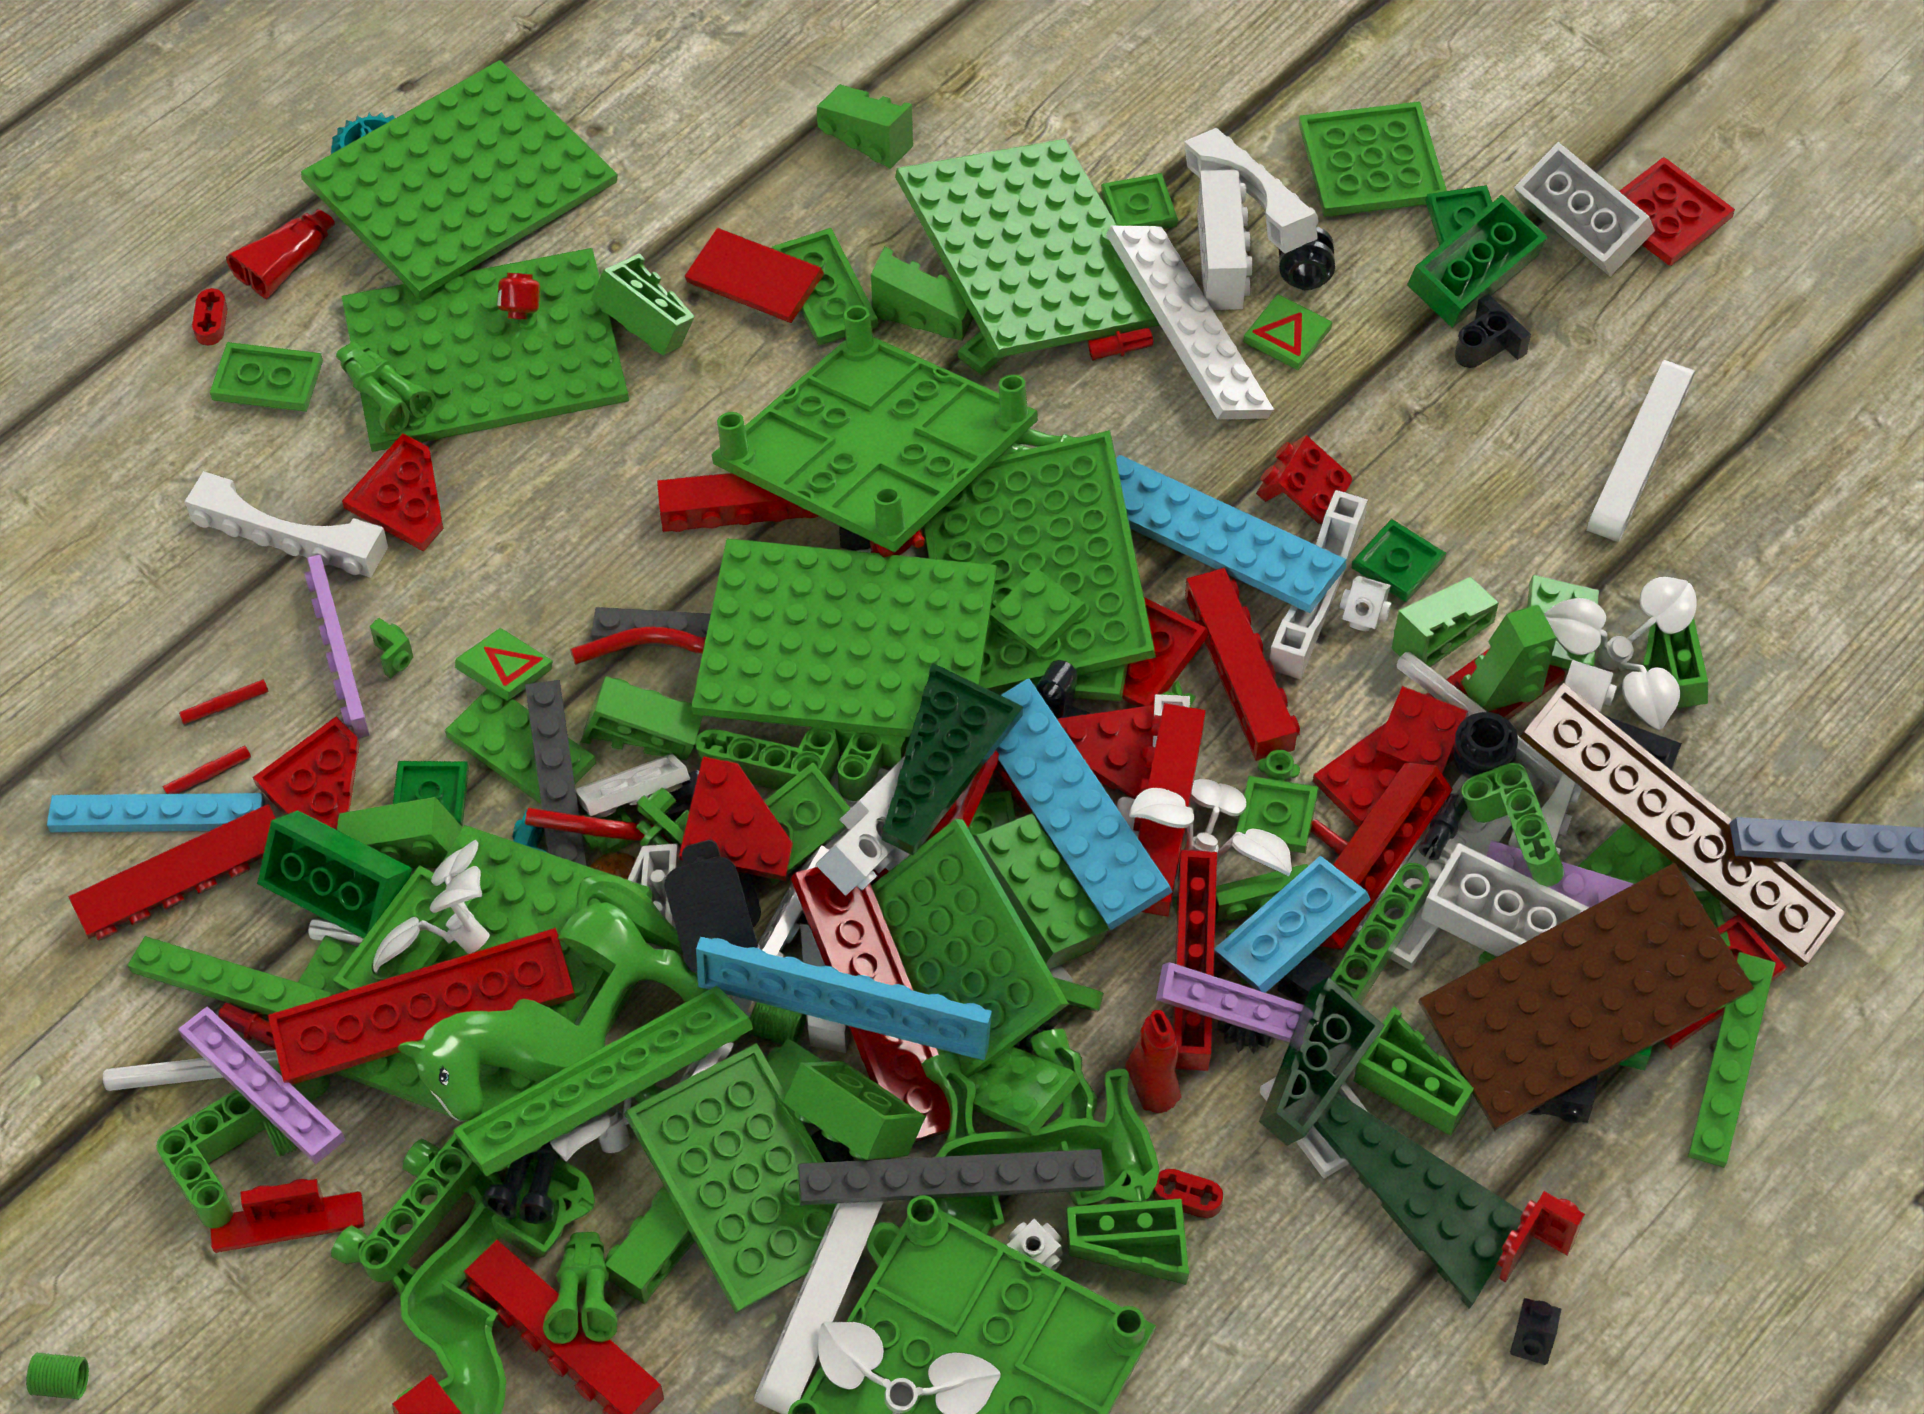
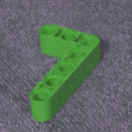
(210, 1134)

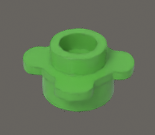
(1281, 759)

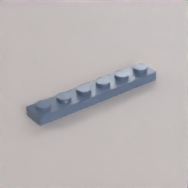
(1828, 841)

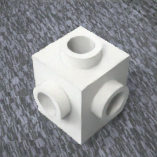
(1371, 593)
(1032, 1236)

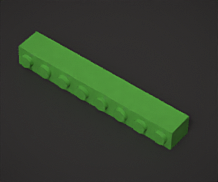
(661, 1236)

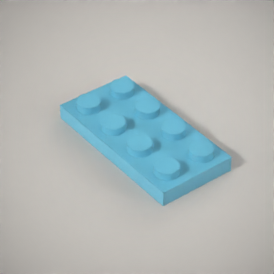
(1292, 924)

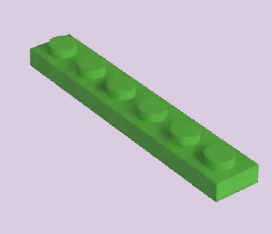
(219, 978)
(1731, 1066)

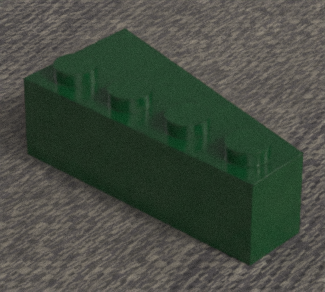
(1320, 1056)

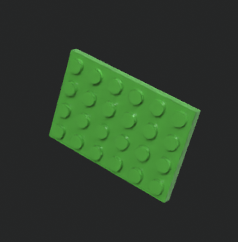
(966, 939)
(732, 1172)

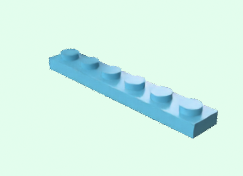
(148, 811)

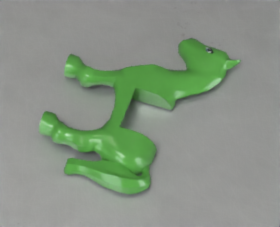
(538, 1039)
(1122, 1138)
(431, 1297)

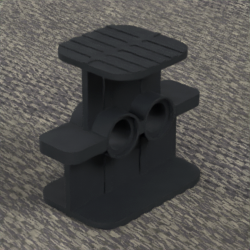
(711, 900)

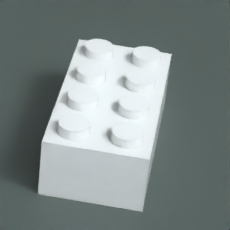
(1584, 209)
(1223, 239)
(1493, 903)

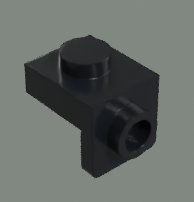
(1535, 1331)

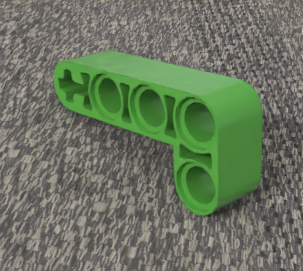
(769, 762)
(1511, 793)

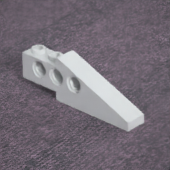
(862, 848)

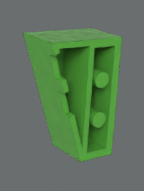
(917, 299)
(1515, 663)
(641, 719)
(406, 831)

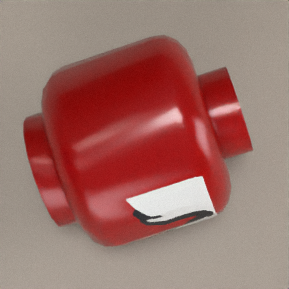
(518, 295)

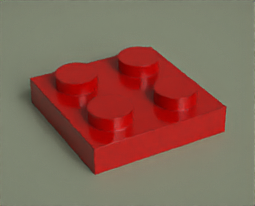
(1420, 730)

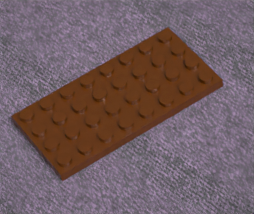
(1585, 996)

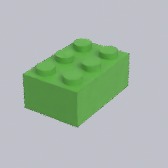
(853, 1110)

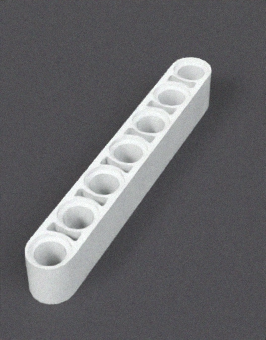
(1640, 451)
(815, 1304)

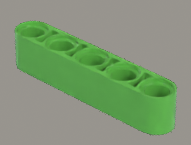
(1382, 927)
(422, 1217)

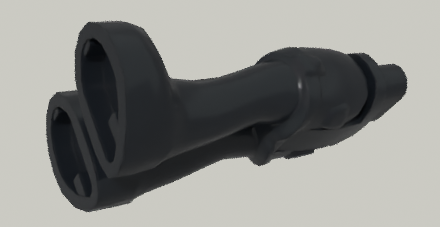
(536, 1205)

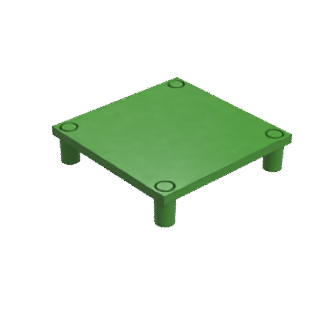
(875, 436)
(972, 1295)

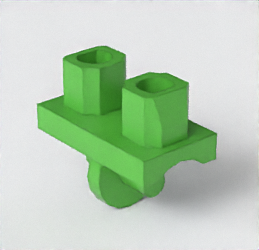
(654, 811)

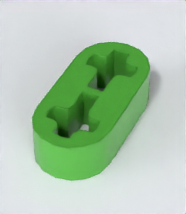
(1080, 995)

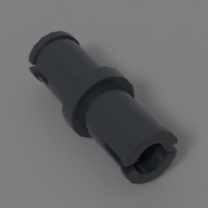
(1443, 827)

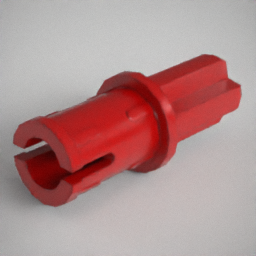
(1120, 343)
(251, 1025)

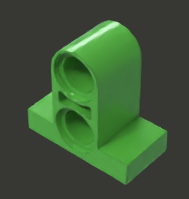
(863, 758)

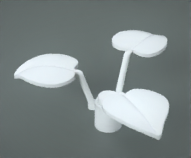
(1579, 630)
(1170, 810)
(462, 925)
(608, 1128)
(854, 1349)

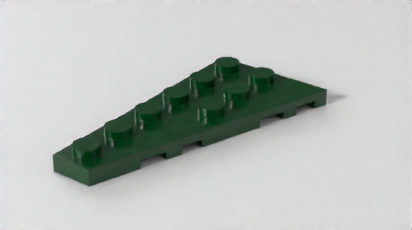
(948, 746)
(1431, 1201)

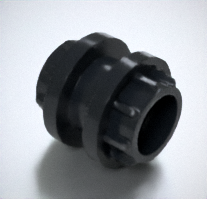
(1310, 264)
(1484, 743)

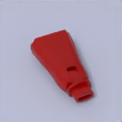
(274, 257)
(1154, 1064)

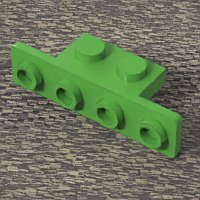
(1248, 895)

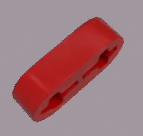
(203, 316)
(1190, 1189)

